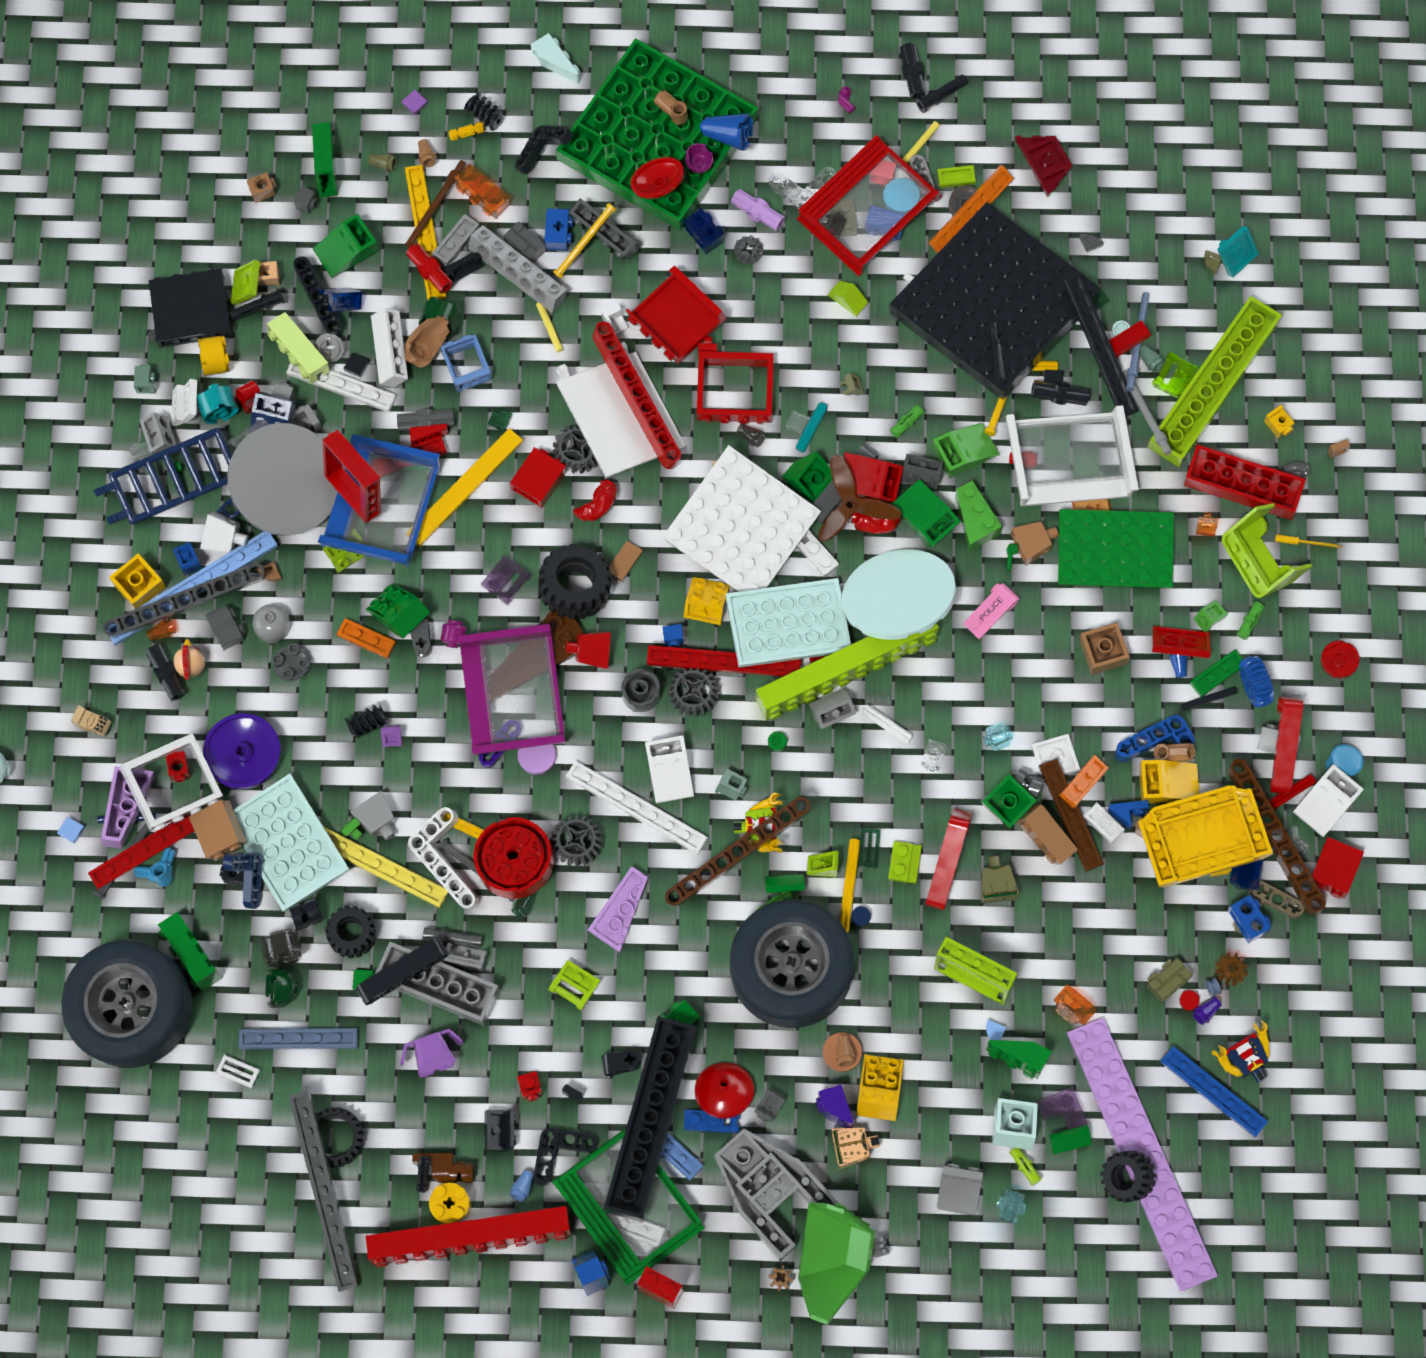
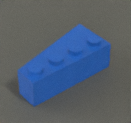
(591, 1272)

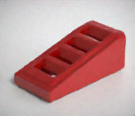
(423, 433)

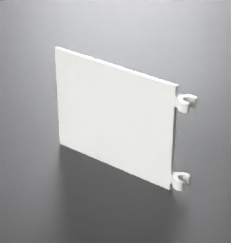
(607, 417)

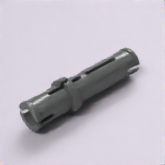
(452, 937)

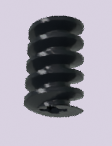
(484, 111)
(366, 721)

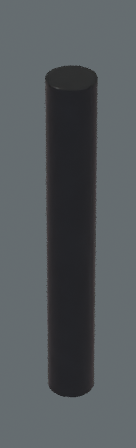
(1208, 698)

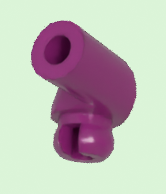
(843, 99)

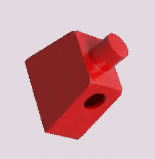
(591, 648)

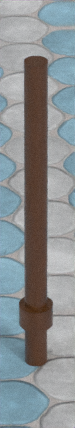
(431, 210)

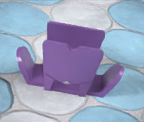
(432, 1052)

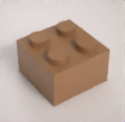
(1104, 648)

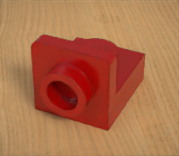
(530, 1086)

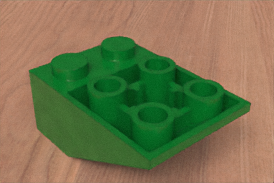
(346, 246)
(926, 513)
(398, 610)
(1024, 1055)

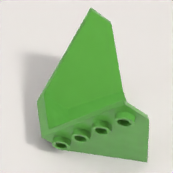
(833, 1258)

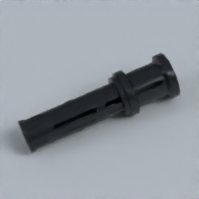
(935, 96)
(265, 301)

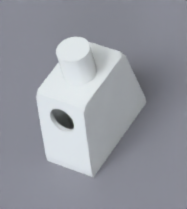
(222, 533)

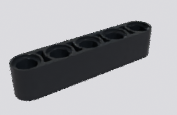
(321, 305)
(402, 971)

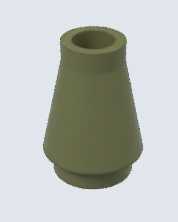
(383, 161)

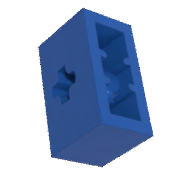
(556, 220)

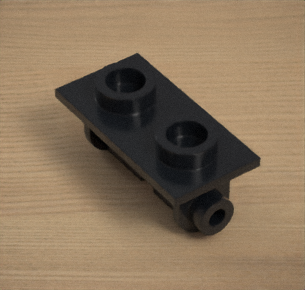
(463, 267)

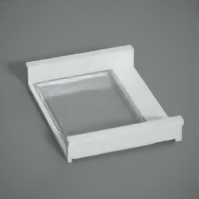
(1072, 458)

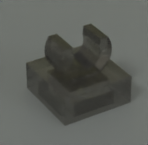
(834, 223)

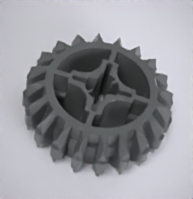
(570, 452)
(682, 702)
(570, 845)

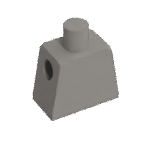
(375, 816)

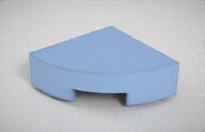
(994, 1030)

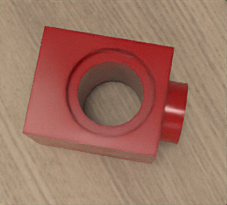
(175, 759)

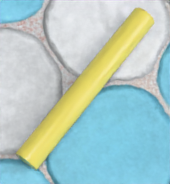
(923, 139)
(550, 329)

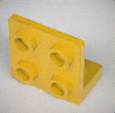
(705, 600)

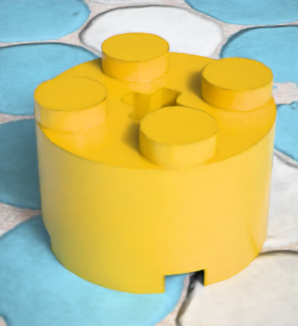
(213, 355)
(442, 1195)

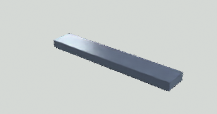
(298, 1039)

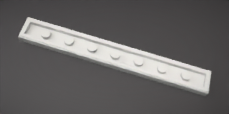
(636, 807)

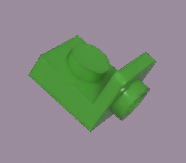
(1210, 615)

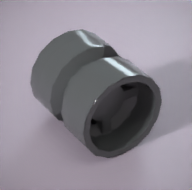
(1031, 784)

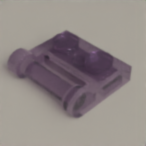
(501, 575)

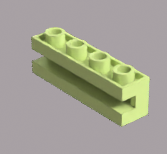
(297, 347)

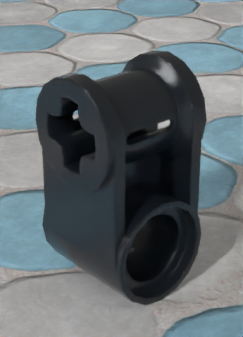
(618, 1062)

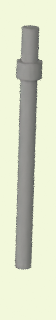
(1160, 437)

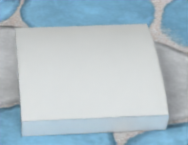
(184, 402)

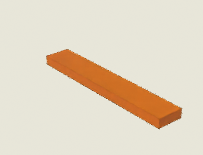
(985, 193)

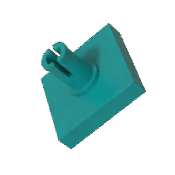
(1237, 251)

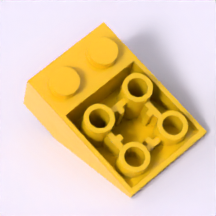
(1167, 780)
(879, 1087)

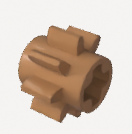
(779, 1284)

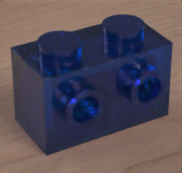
(704, 231)

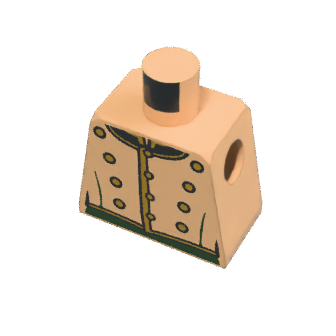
(852, 1145)

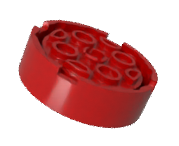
(518, 876)

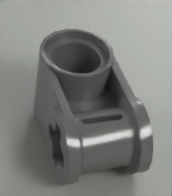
(419, 636)

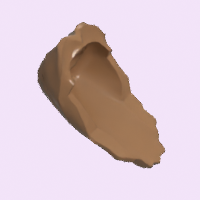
(426, 341)

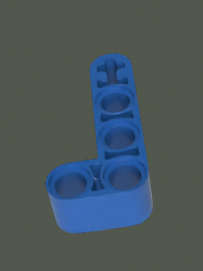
(1151, 740)

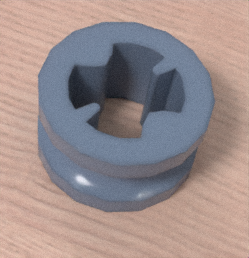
(1213, 987)

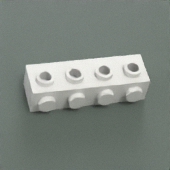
(389, 347)

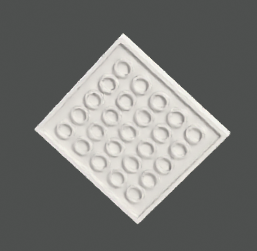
(741, 523)

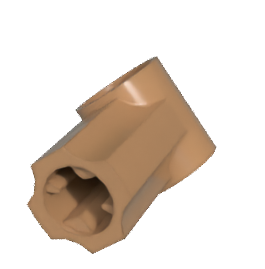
(671, 107)
(1175, 752)

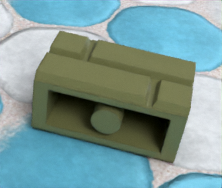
(1168, 980)

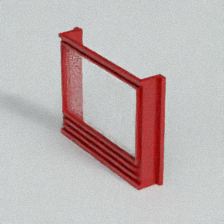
(877, 199)

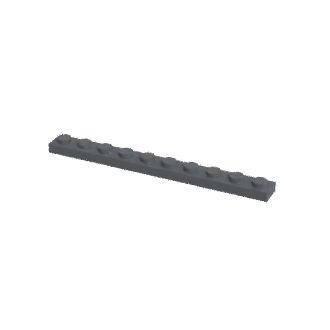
(323, 1191)

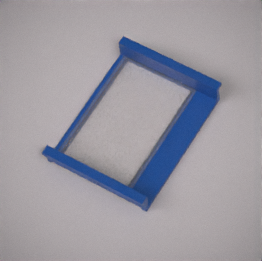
(406, 488)

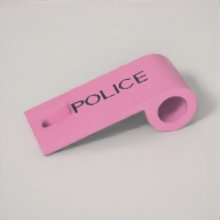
(991, 610)

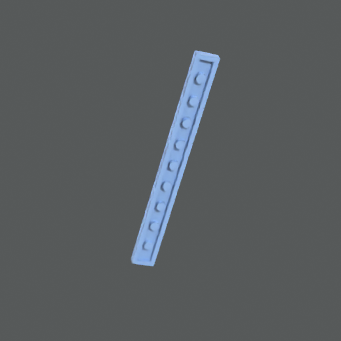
(230, 562)

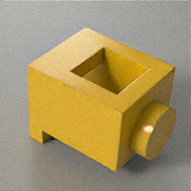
(1279, 429)

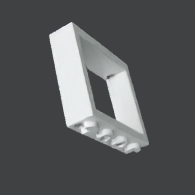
(159, 753)

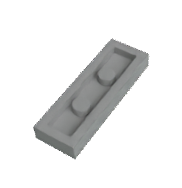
(455, 240)

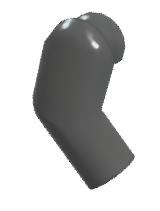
(1302, 467)

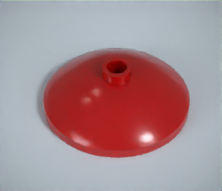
(657, 178)
(727, 1100)

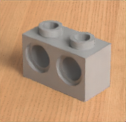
(157, 432)

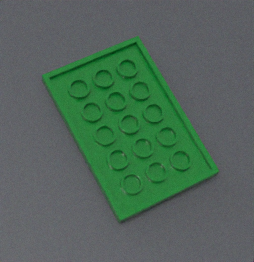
(1115, 549)

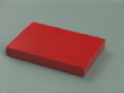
(1181, 642)

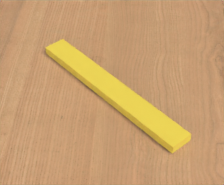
(389, 870)

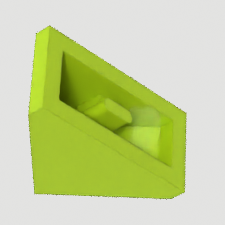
(849, 297)
(823, 864)

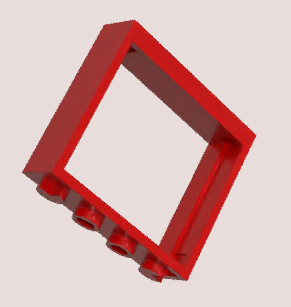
(735, 359)
(363, 499)

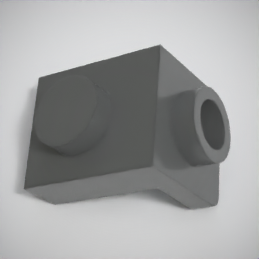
(770, 1105)

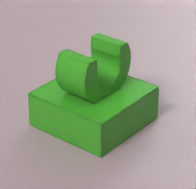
(350, 828)

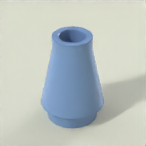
(521, 1187)

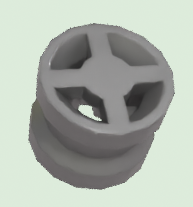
(880, 1248)

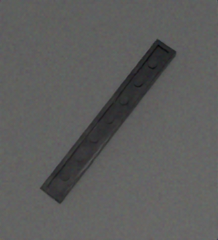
(1099, 344)

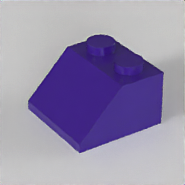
(834, 1106)

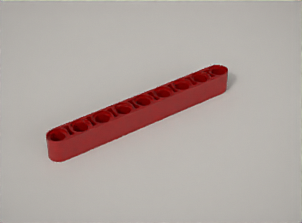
(636, 386)

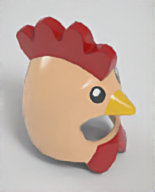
(189, 661)

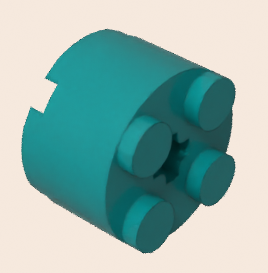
(217, 404)

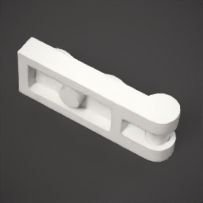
(817, 554)

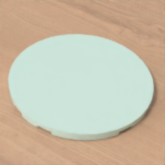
(898, 594)

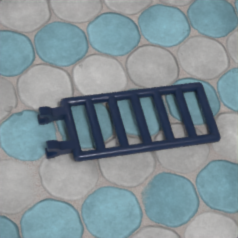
(165, 455)

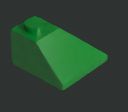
(808, 476)
(1008, 801)

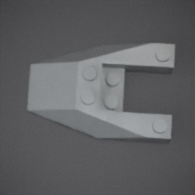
(761, 1180)

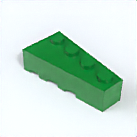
(189, 951)

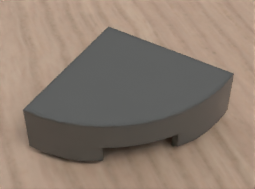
(1090, 242)

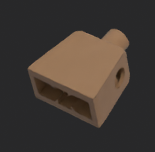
(1033, 540)

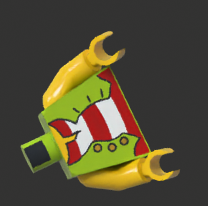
(757, 815)

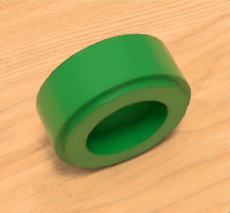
(777, 741)

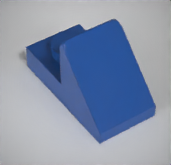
(187, 559)
(1122, 811)

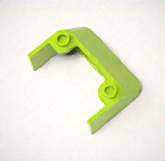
(1253, 558)

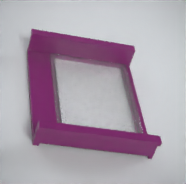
(511, 689)

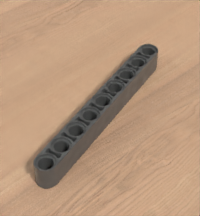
(177, 608)

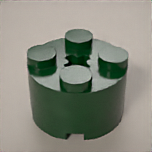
(436, 307)

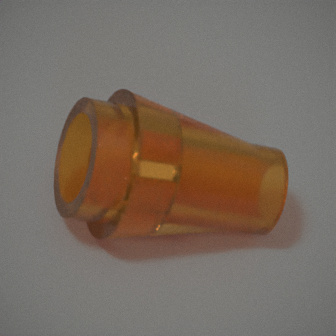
(161, 630)

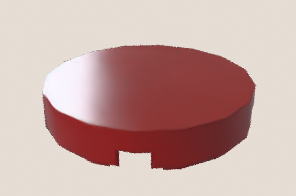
(1339, 659)

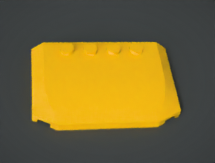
(1204, 835)

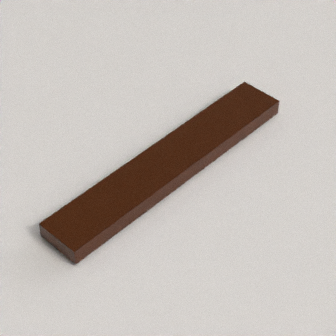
(1071, 816)

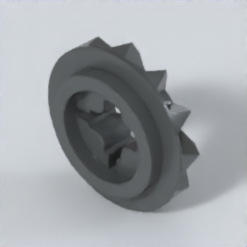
(745, 256)

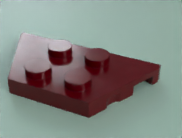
(1045, 159)

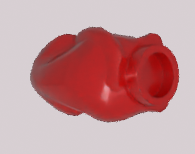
(602, 500)
(873, 525)

